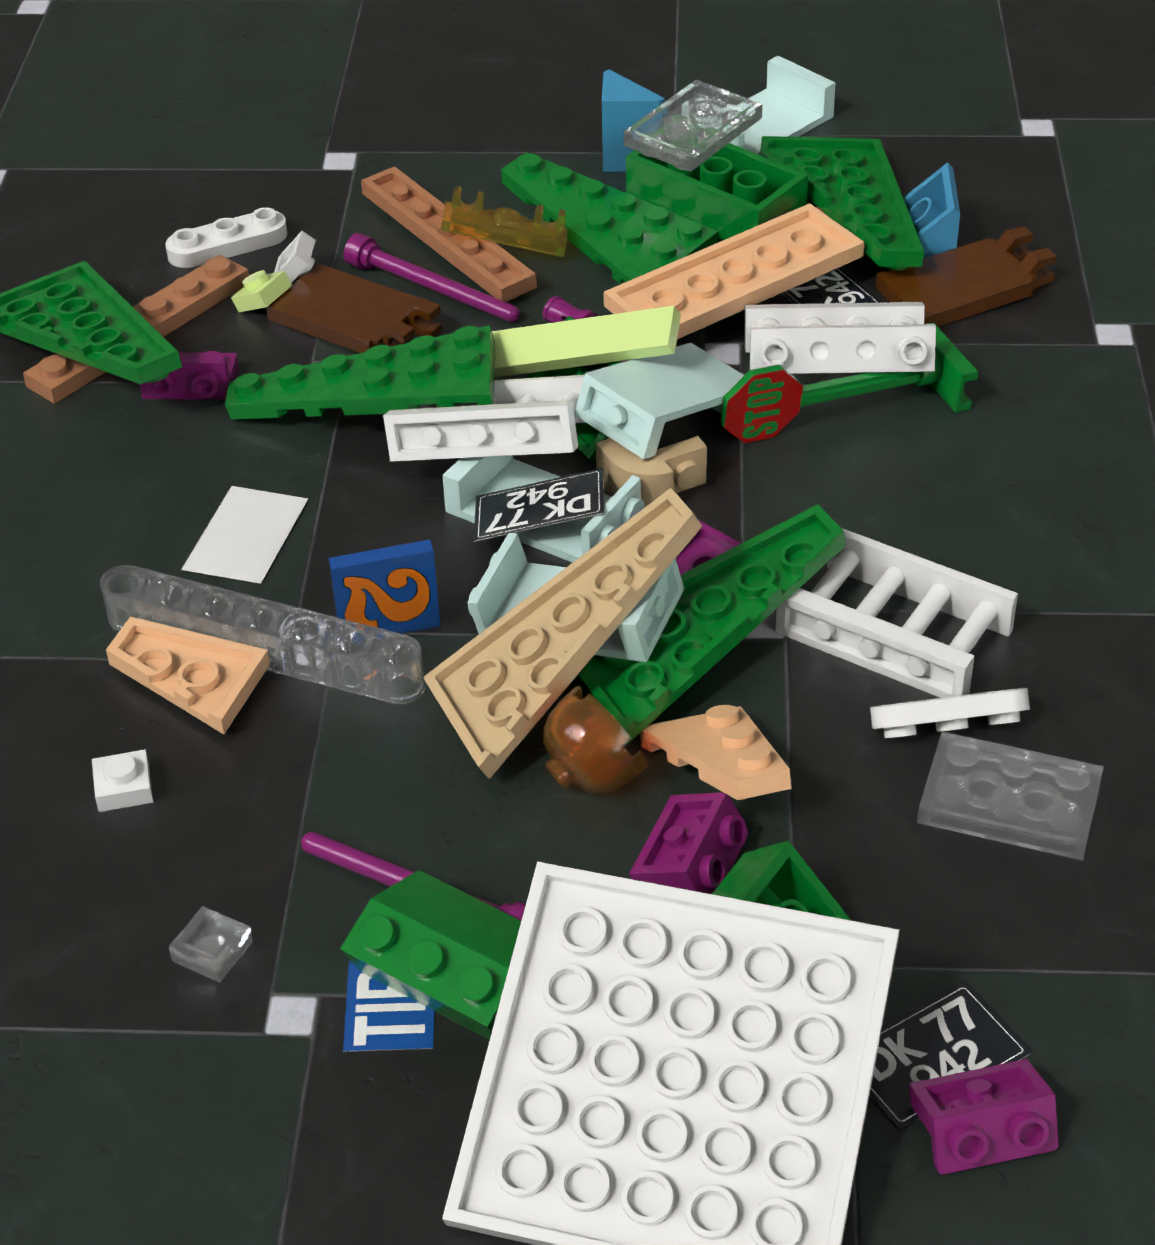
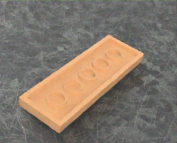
(741, 269)

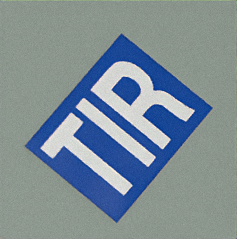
(383, 1017)

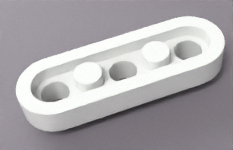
(226, 238)
(950, 712)

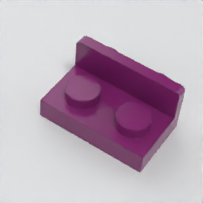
(201, 377)
(692, 843)
(986, 1115)

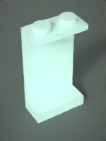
(791, 104)
(642, 394)
(565, 539)
(513, 579)

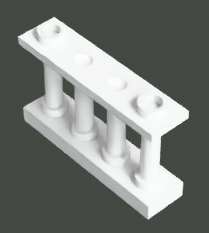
(840, 337)
(524, 420)
(892, 649)

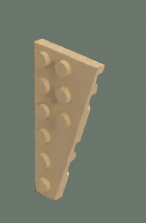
(531, 654)

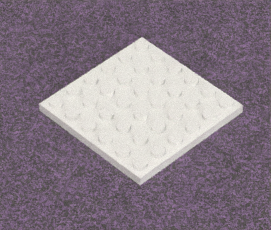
(673, 1070)

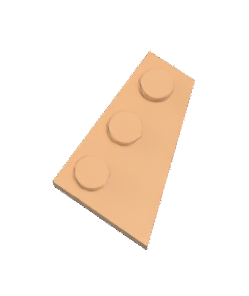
(189, 668)
(724, 750)

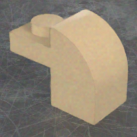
(673, 466)

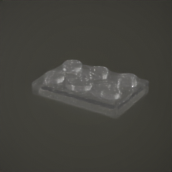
(692, 125)
(1011, 795)

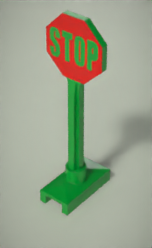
(772, 396)

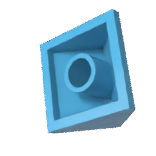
(622, 107)
(935, 211)

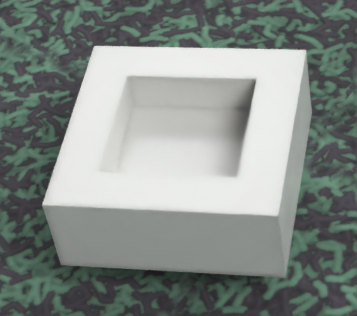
(297, 258)
(122, 780)

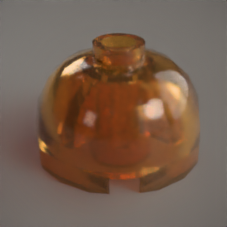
(588, 746)

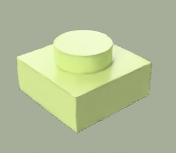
(261, 290)

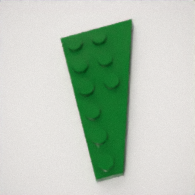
(855, 189)
(604, 221)
(88, 322)
(382, 379)
(714, 614)

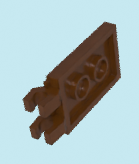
(971, 277)
(353, 311)

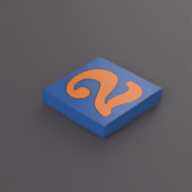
(388, 587)

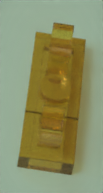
(505, 225)

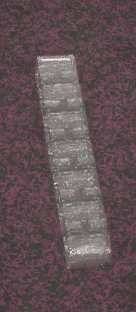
(297, 639)

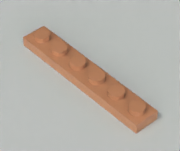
(422, 215)
(165, 310)

